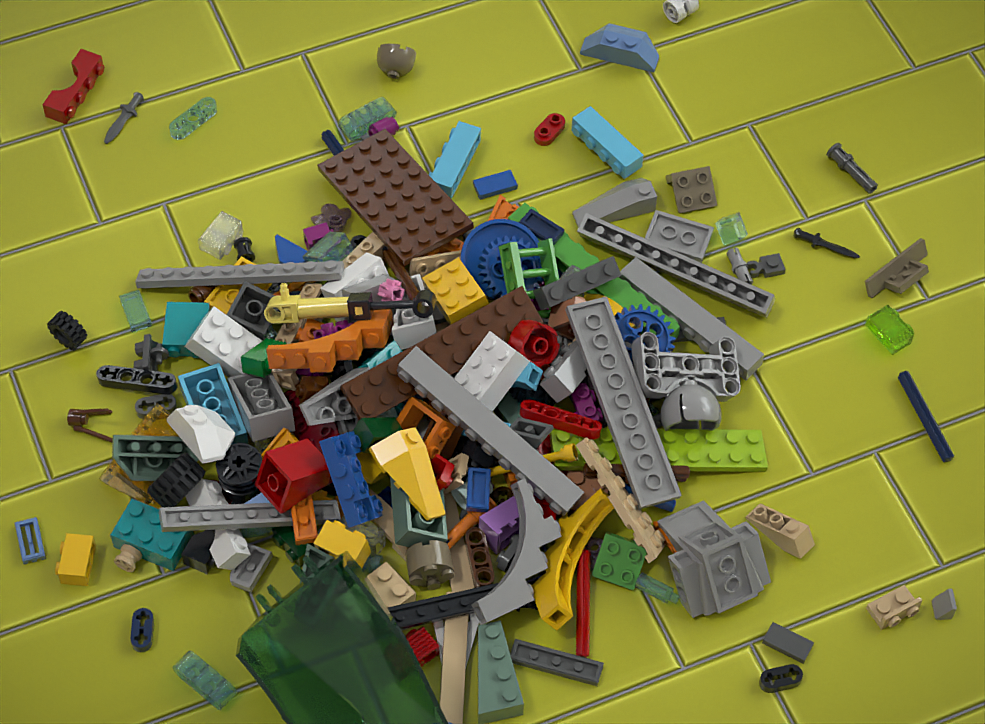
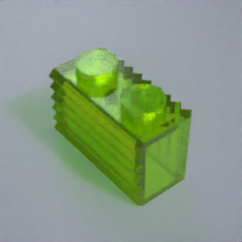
(890, 329)

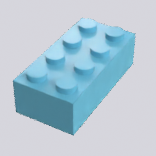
(210, 390)

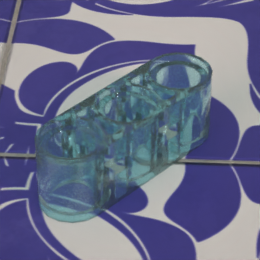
(358, 122)
(204, 680)

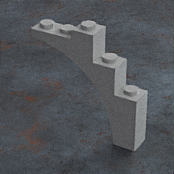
(528, 560)

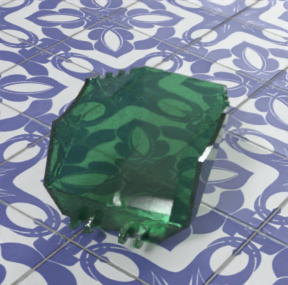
(336, 653)

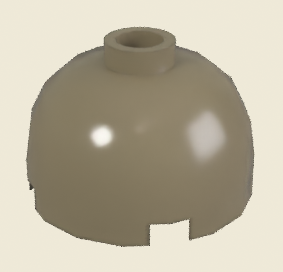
(394, 60)

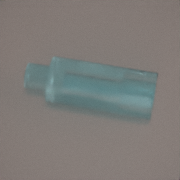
(656, 588)

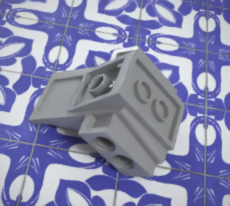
(713, 562)

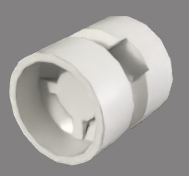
(678, 9)

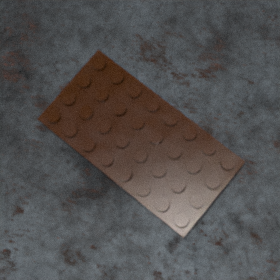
(395, 197)

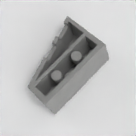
(565, 373)

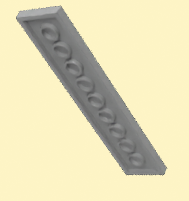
(623, 403)

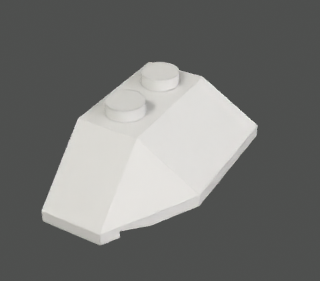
(202, 432)

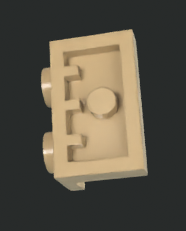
(893, 607)

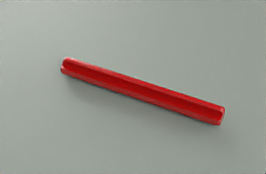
(583, 605)

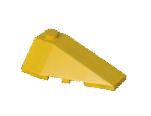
(408, 463)

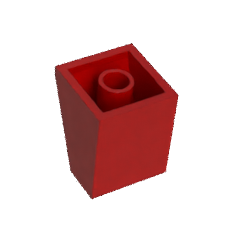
(292, 474)

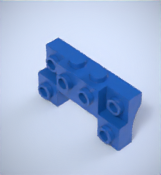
(348, 479)

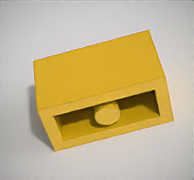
(76, 559)

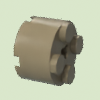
(429, 564)

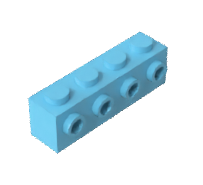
(607, 142)
(456, 157)

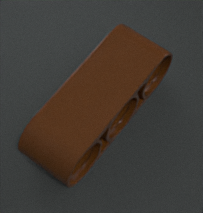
(479, 551)

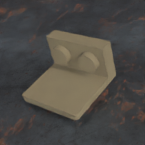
(693, 189)

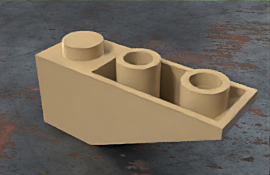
(783, 530)

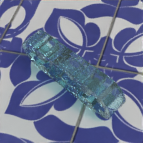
(196, 110)

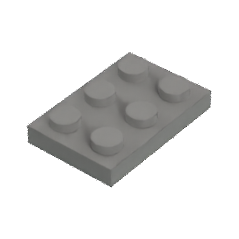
(680, 235)

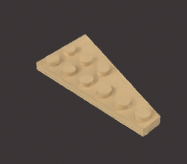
(623, 503)

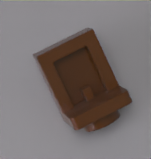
(310, 386)

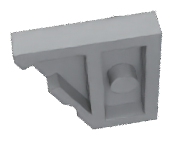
(251, 569)

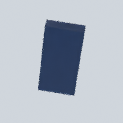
(541, 226)

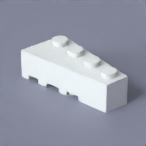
(408, 327)

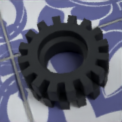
(67, 330)

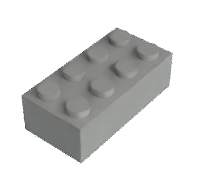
(261, 405)

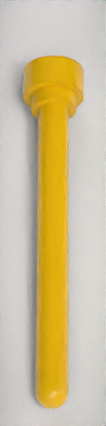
(568, 453)

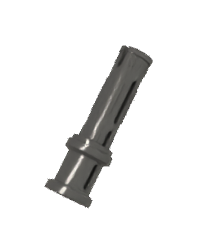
(847, 162)

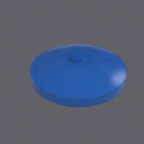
(482, 236)

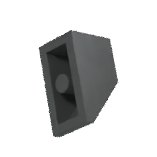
(531, 431)

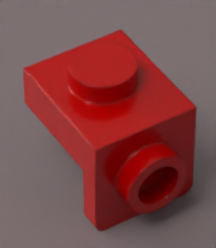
(442, 469)

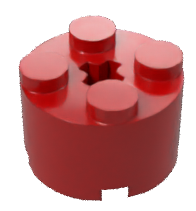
(535, 342)

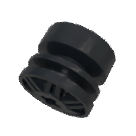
(239, 472)

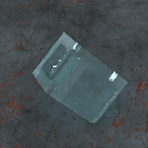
(731, 228)

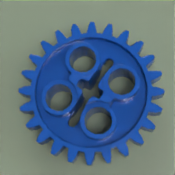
(497, 282)
(652, 322)

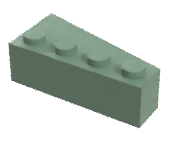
(497, 681)

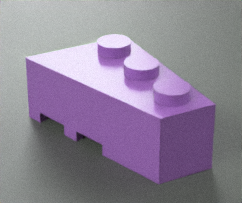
(500, 525)

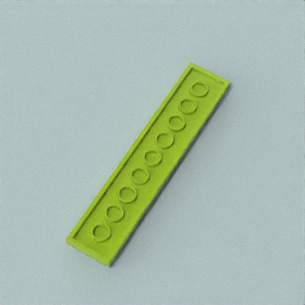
(687, 447)

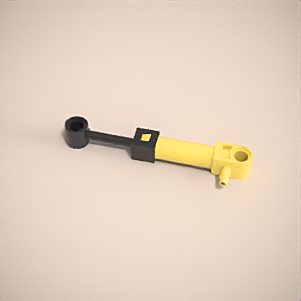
(356, 306)

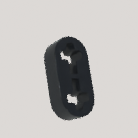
(781, 678)

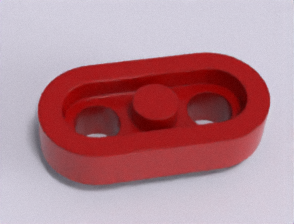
(552, 126)

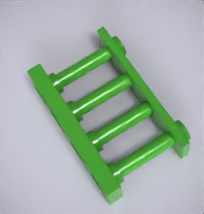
(513, 271)

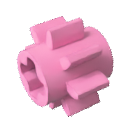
(391, 290)

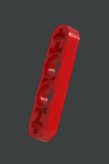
(579, 425)

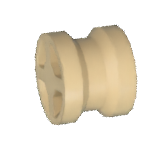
(127, 558)

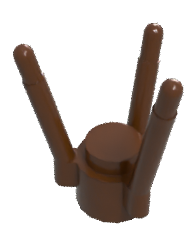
(80, 417)

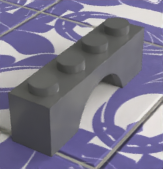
(577, 283)

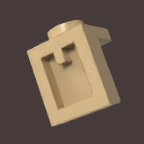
(286, 378)

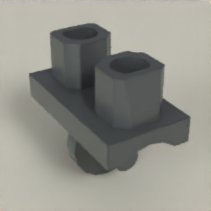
(152, 354)

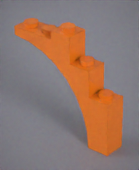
(346, 344)

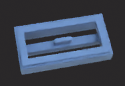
(33, 556)

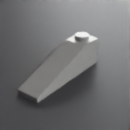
(620, 202)
(330, 402)

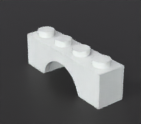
(229, 546)

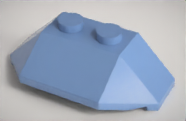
(622, 47)

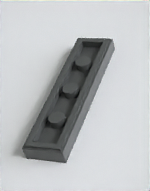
(556, 662)

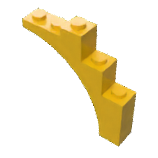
(554, 587)

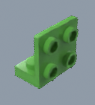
(619, 561)

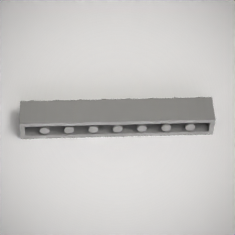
(692, 318)

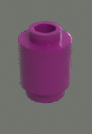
(387, 123)

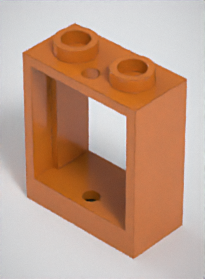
(411, 416)

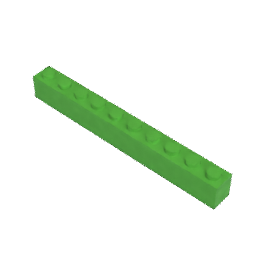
(619, 290)

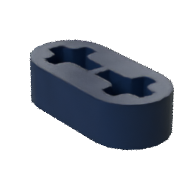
(137, 630)

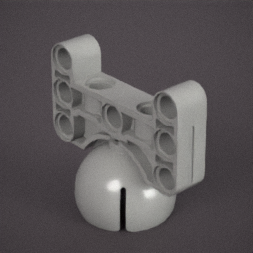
(692, 392)

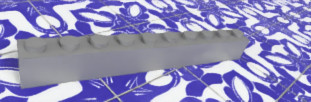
(677, 265)
(489, 431)

